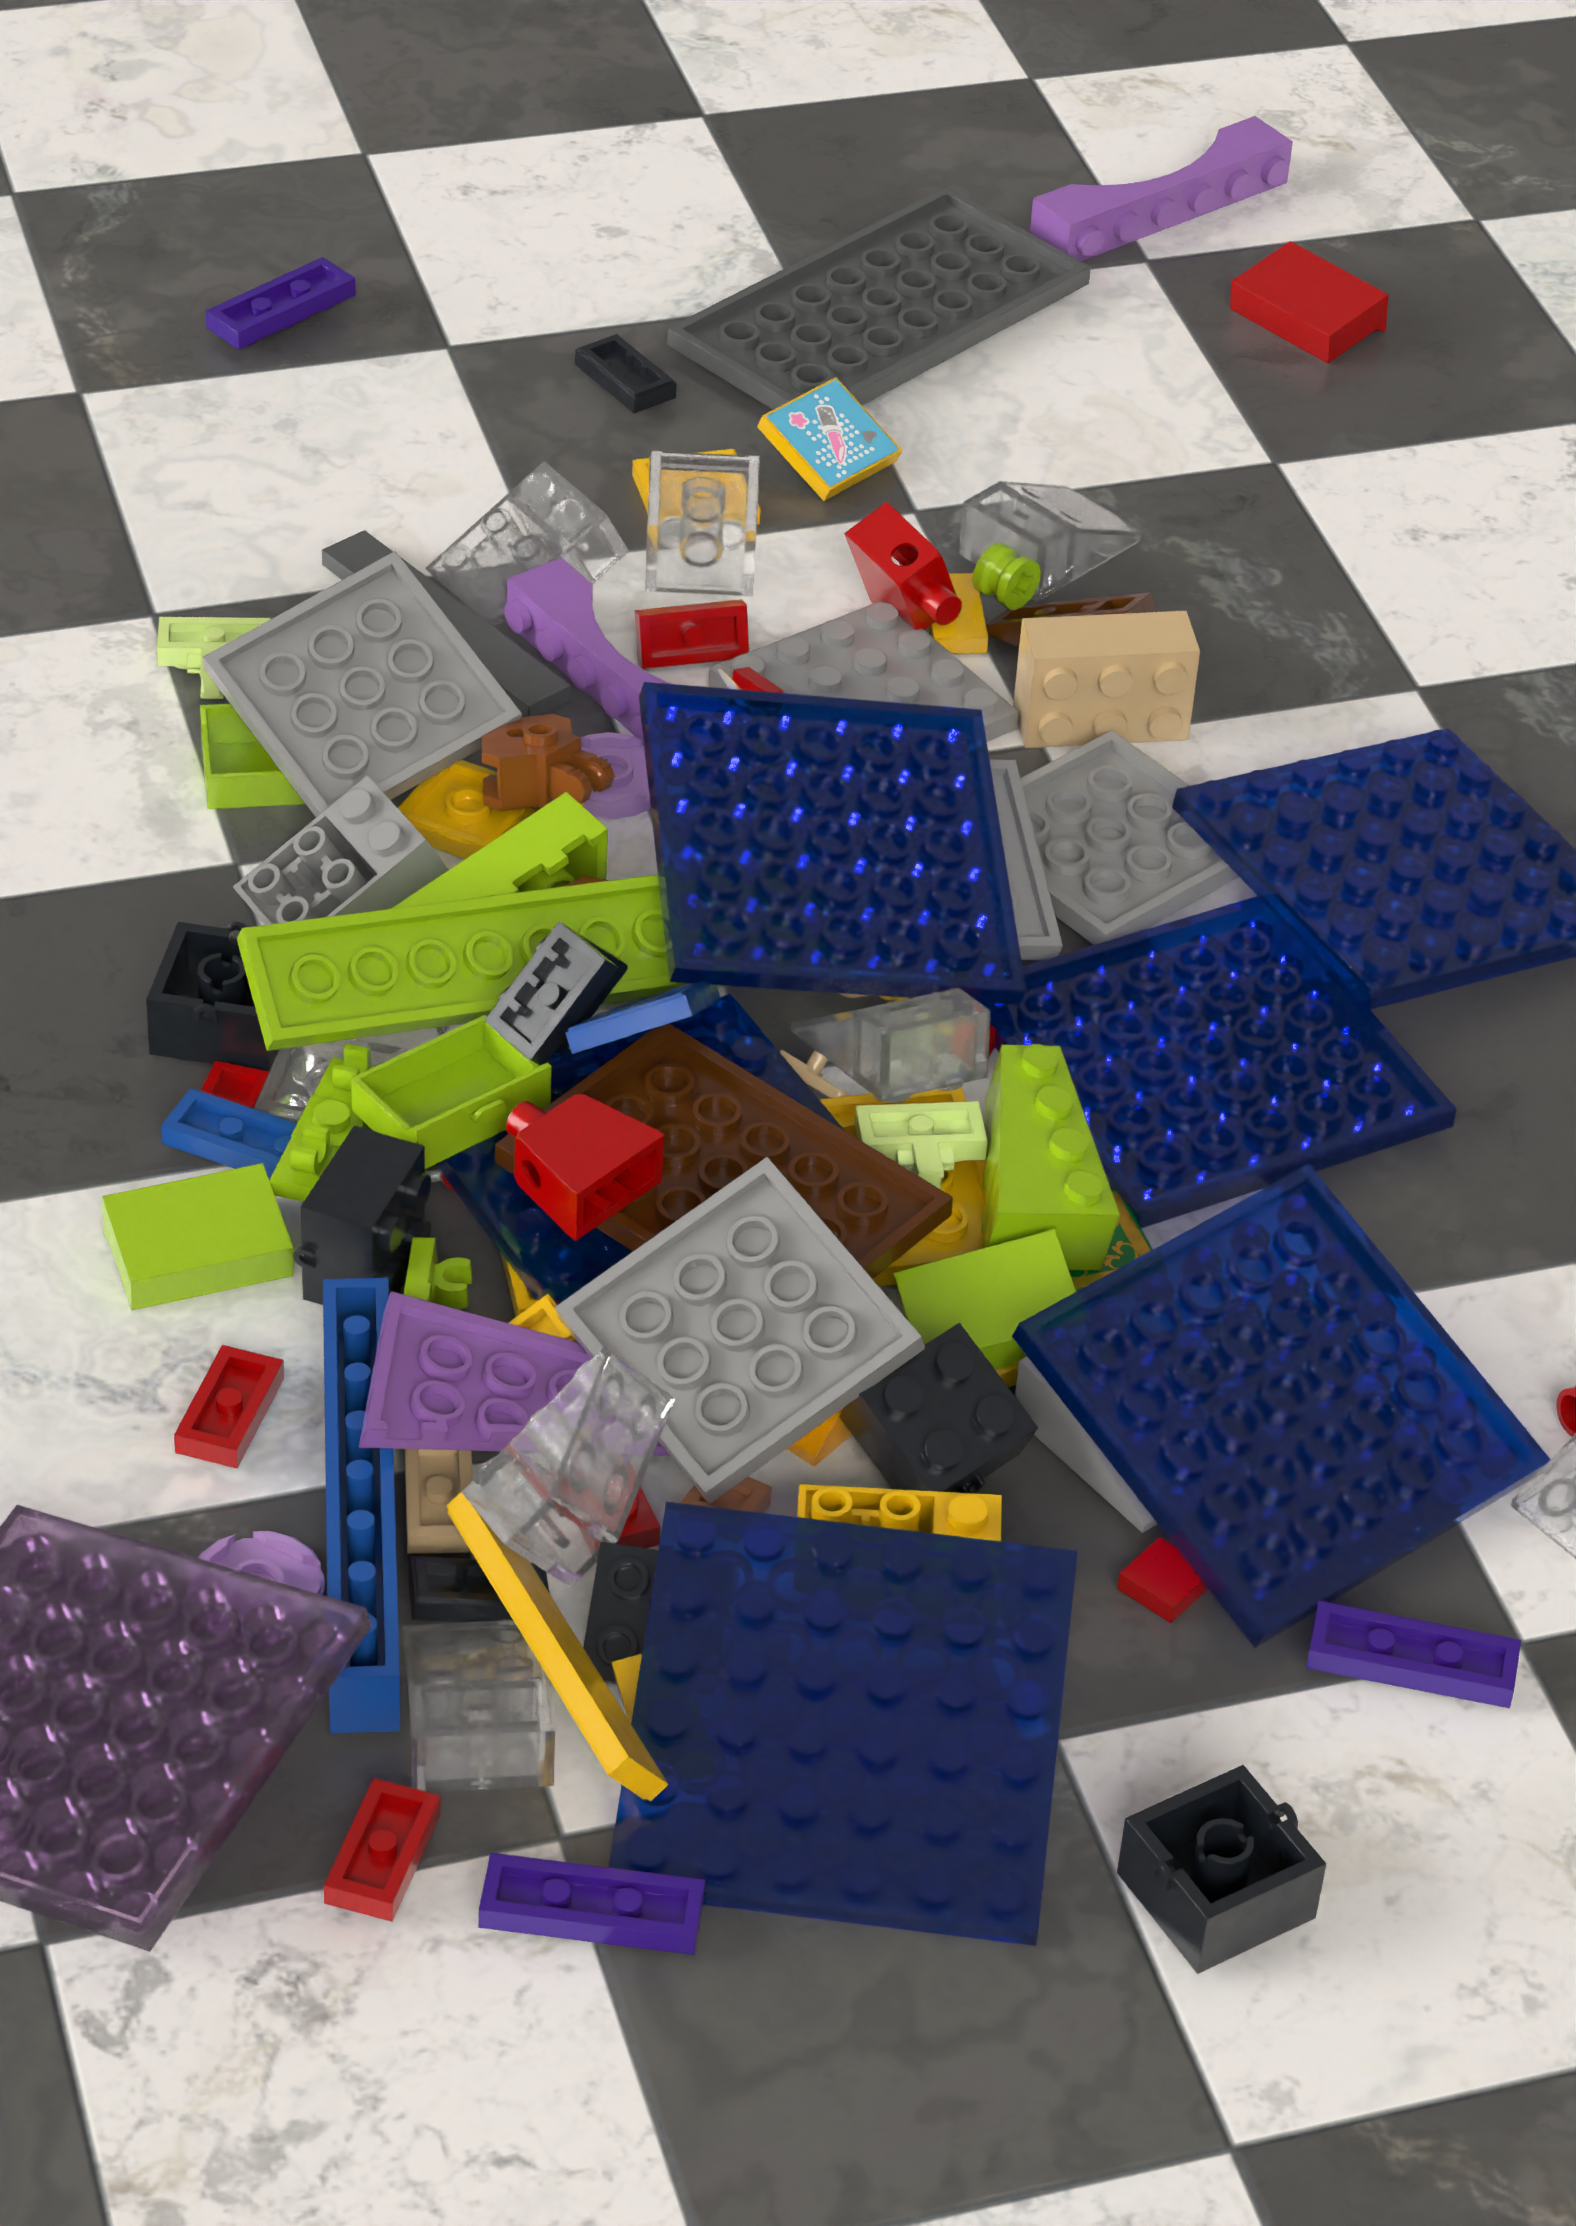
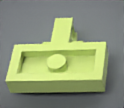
(187, 639)
(924, 1135)

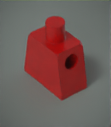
(918, 586)
(583, 1160)

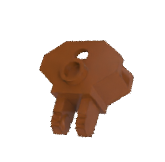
(540, 764)

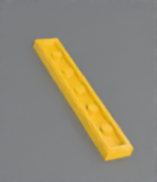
(560, 1655)

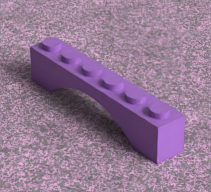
(1099, 218)
(557, 617)

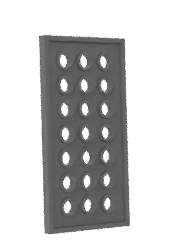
(880, 303)

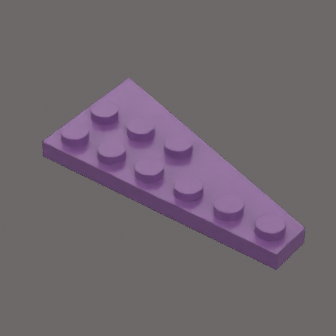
(460, 1378)

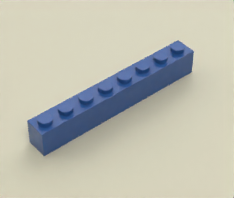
(359, 1509)

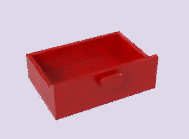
(1309, 302)

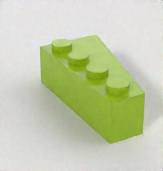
(536, 854)
(1043, 1159)

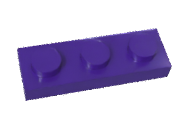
(280, 303)
(1414, 1654)
(591, 1903)

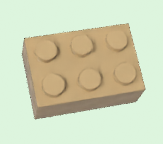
(1104, 676)

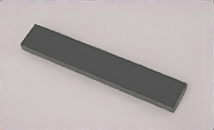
(522, 677)

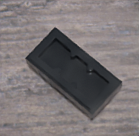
(625, 373)
(455, 1591)

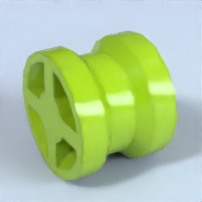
(1007, 576)

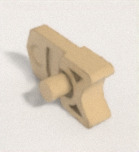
(811, 1074)

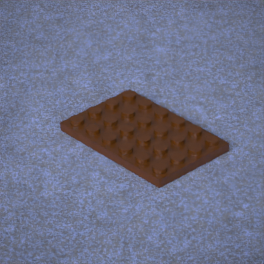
(726, 1122)

